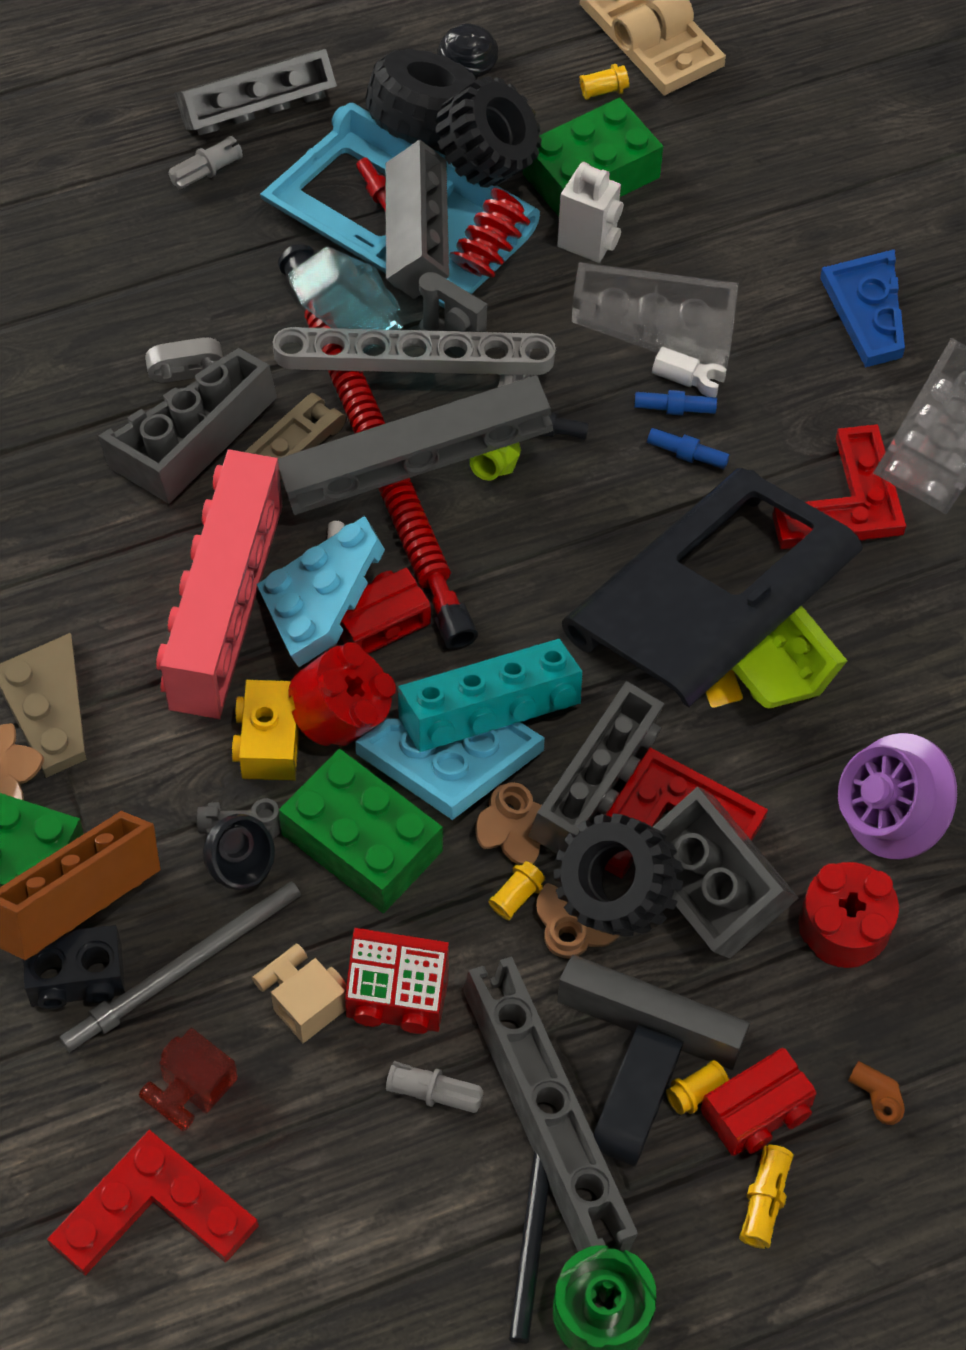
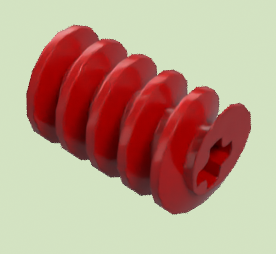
(490, 234)

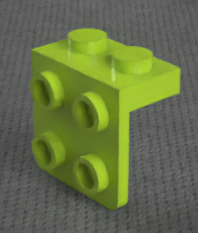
(790, 663)

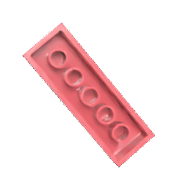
(221, 584)

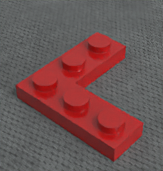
(874, 502)
(662, 784)
(146, 1176)

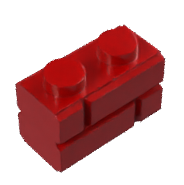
(386, 611)
(759, 1102)

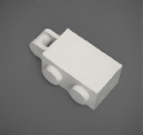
(589, 213)

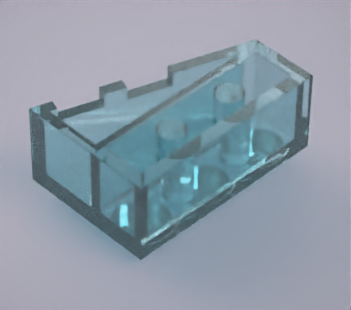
(345, 293)

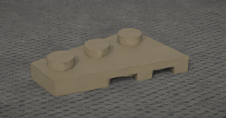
(45, 702)

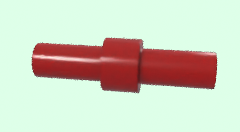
(375, 182)

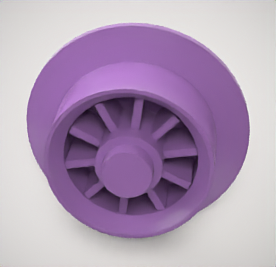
(898, 795)

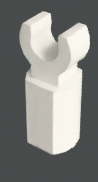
(688, 371)

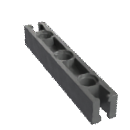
(415, 444)
(536, 1076)

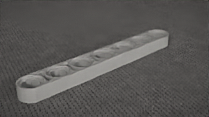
(395, 342)

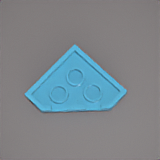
(318, 589)
(451, 774)

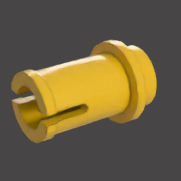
(604, 81)
(516, 891)
(688, 1093)

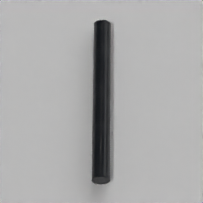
(529, 1253)

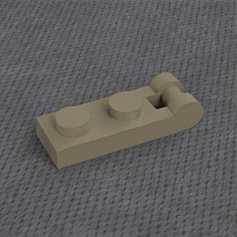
(297, 432)

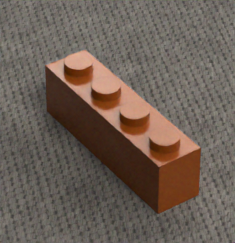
(76, 883)

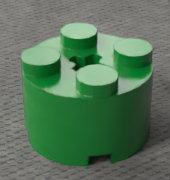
(611, 1277)

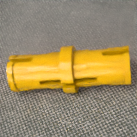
(766, 1196)

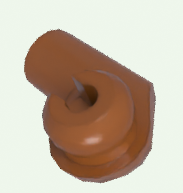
(883, 1092)

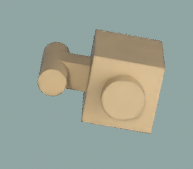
(305, 997)

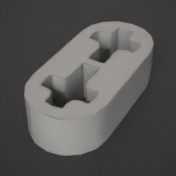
(182, 359)

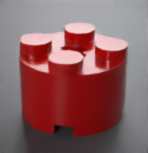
(341, 695)
(853, 891)

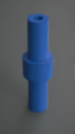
(675, 402)
(688, 448)

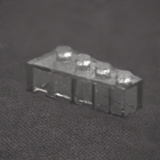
(658, 310)

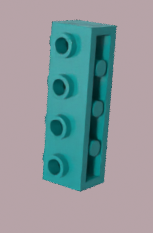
(489, 694)

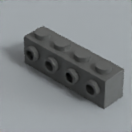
(256, 89)
(416, 217)
(598, 766)

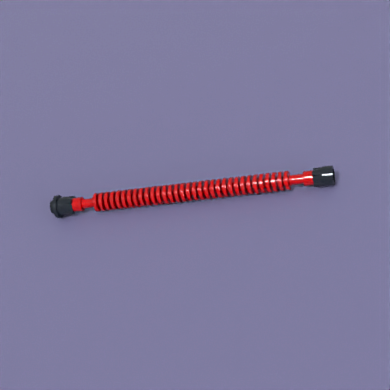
(399, 497)

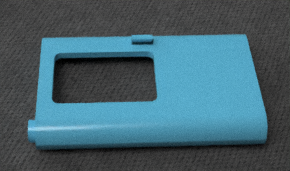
(361, 137)

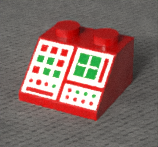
(397, 981)

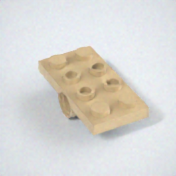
(658, 39)

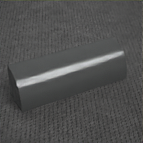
(633, 1002)

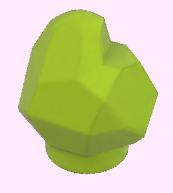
(496, 462)

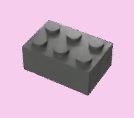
(726, 880)

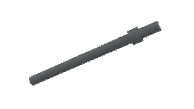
(106, 1016)

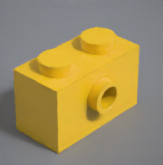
(268, 733)

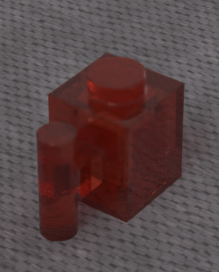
(194, 1073)

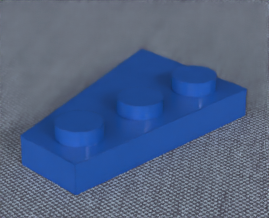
(868, 305)

